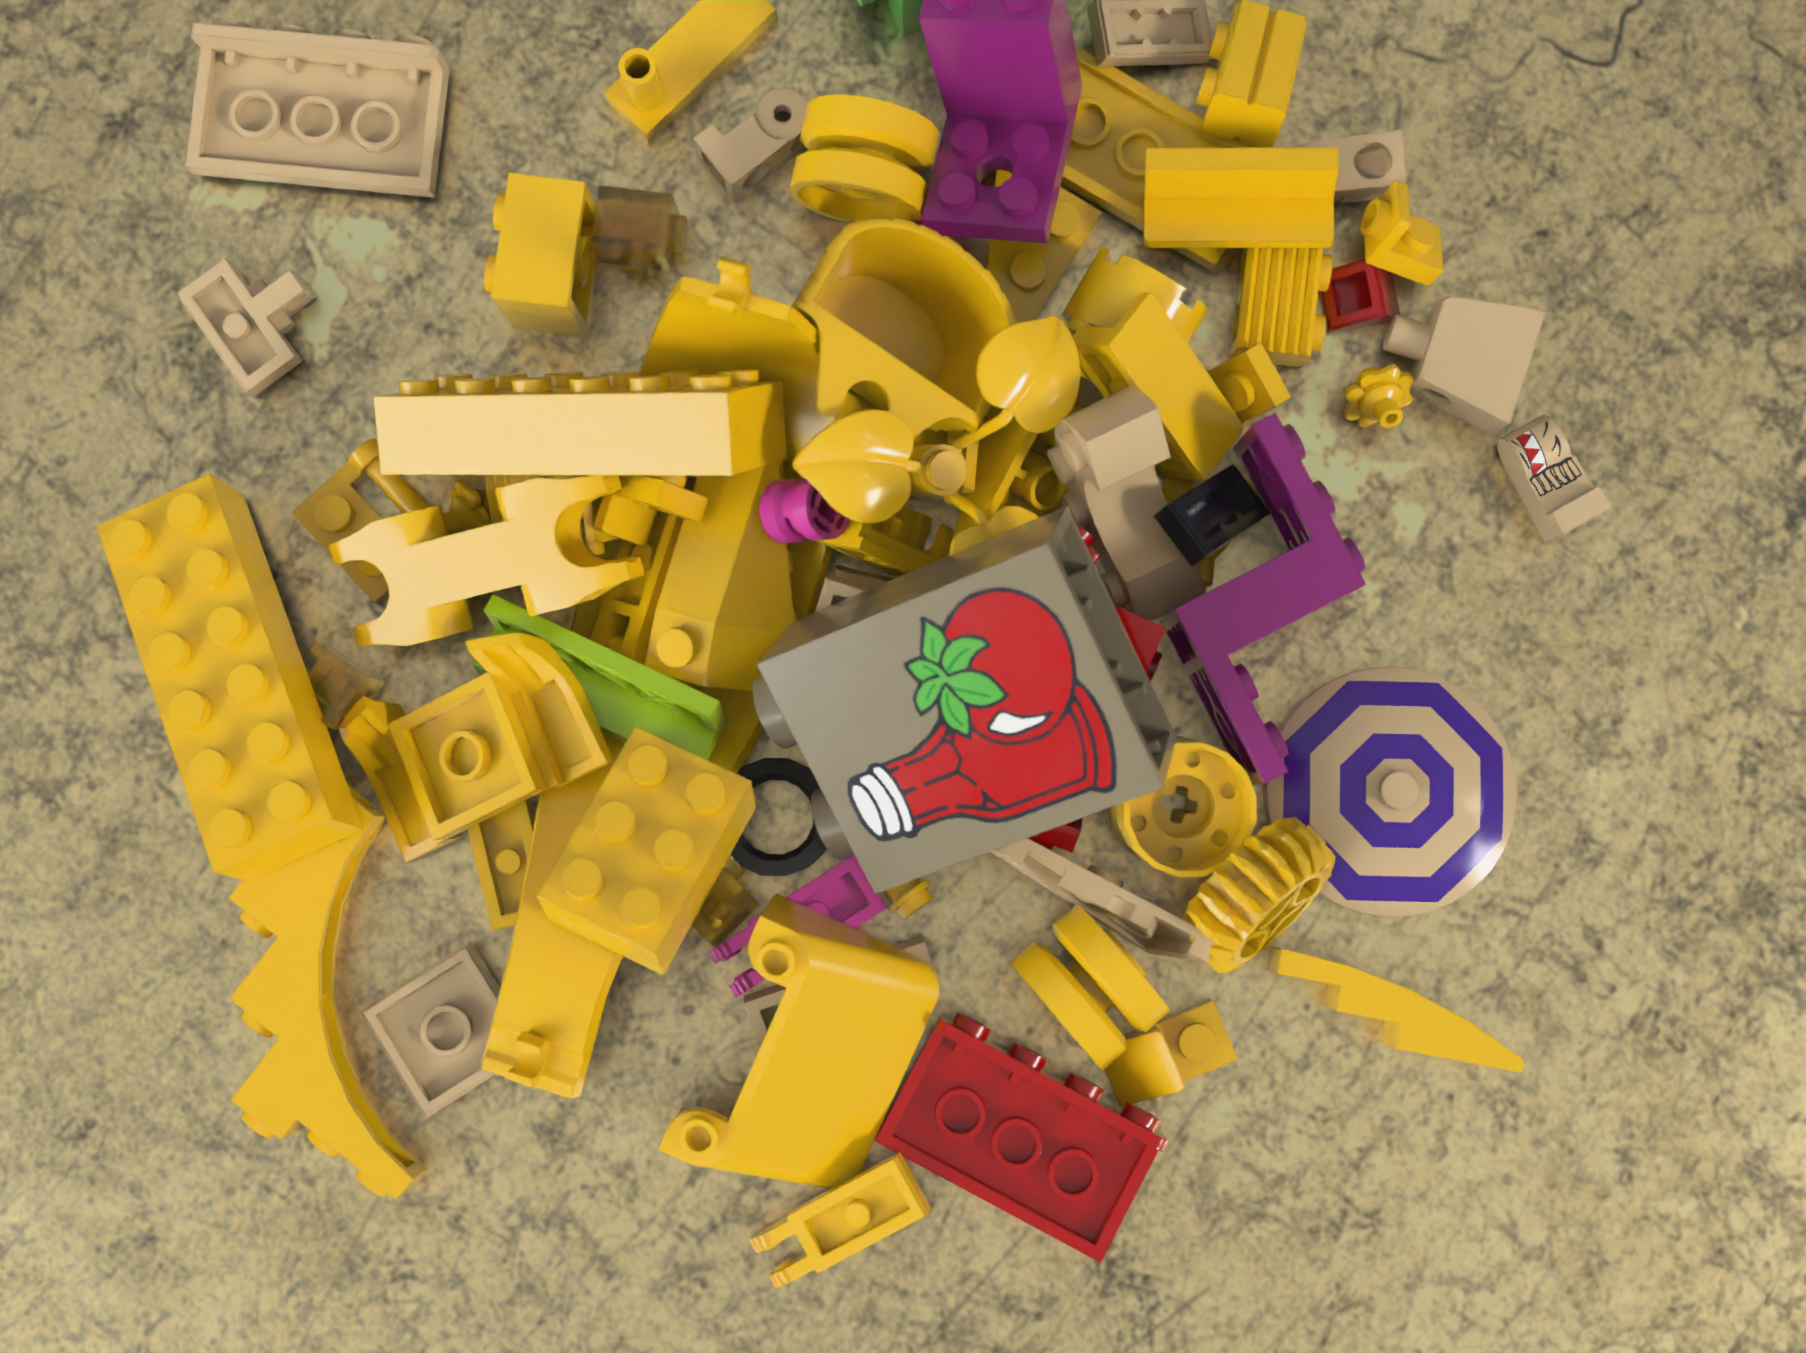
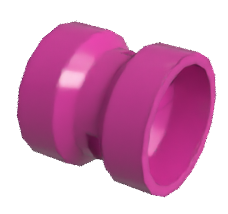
(796, 511)

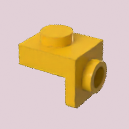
(633, 509)

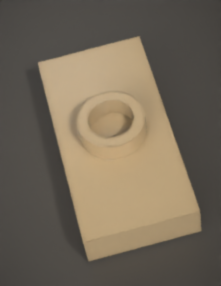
(1149, 32)

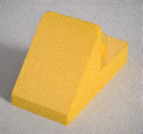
(1170, 1054)

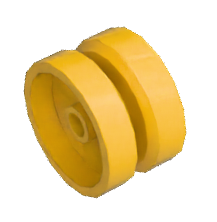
(863, 159)
(1090, 985)

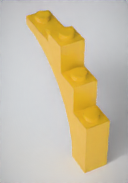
(293, 996)

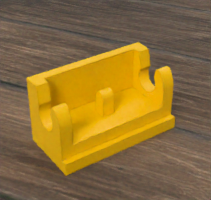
(895, 543)

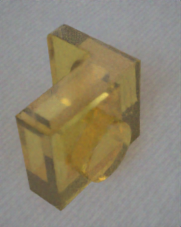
(725, 905)

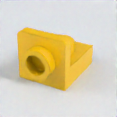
(1401, 241)
(1250, 383)

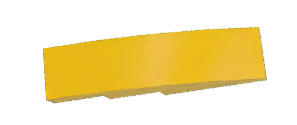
(1410, 1019)

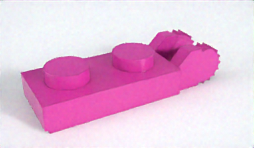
(838, 893)

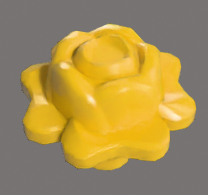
(1379, 396)
(467, 509)

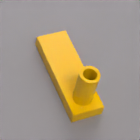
(685, 61)

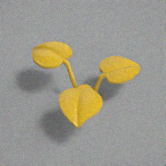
(869, 460)

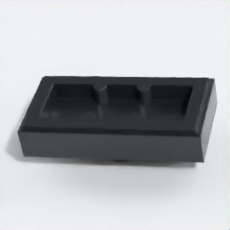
(1211, 514)

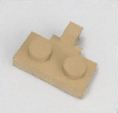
(248, 321)

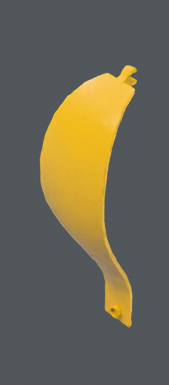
(552, 975)

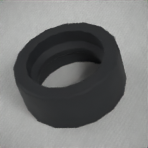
(795, 860)

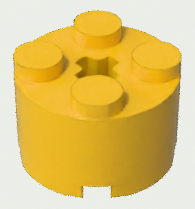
(1111, 289)

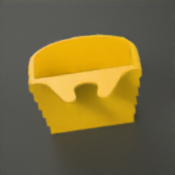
(903, 323)

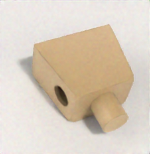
(1469, 357)

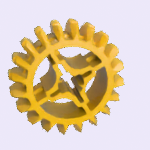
(1260, 892)

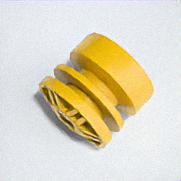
(1211, 825)

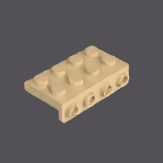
(317, 108)

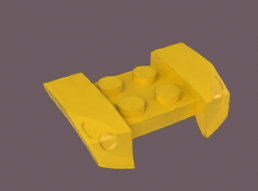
(478, 745)

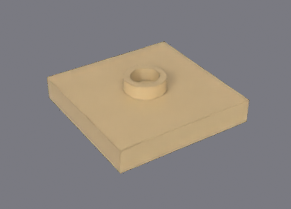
(438, 1028)

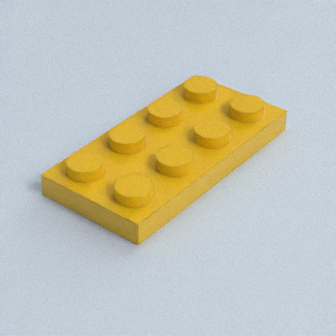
(1110, 140)

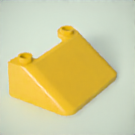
(827, 1058)

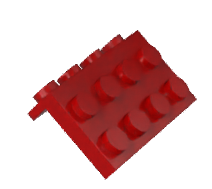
(1022, 1135)

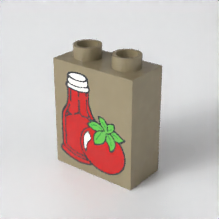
(966, 705)

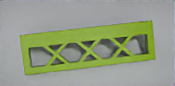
(619, 688)

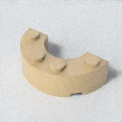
(1114, 493)

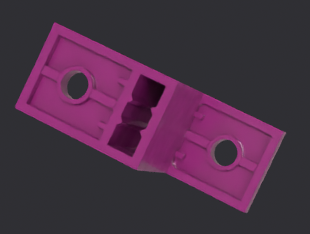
(1009, 106)
(1266, 599)

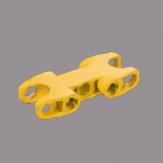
(532, 548)

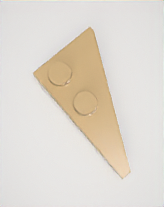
(1104, 899)

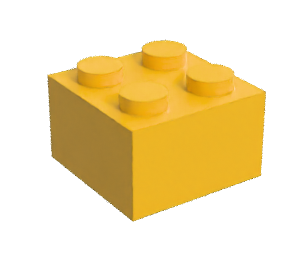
(543, 254)

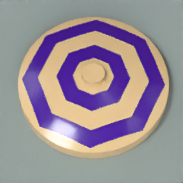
(1400, 786)

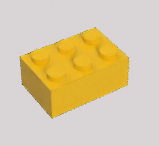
(648, 850)

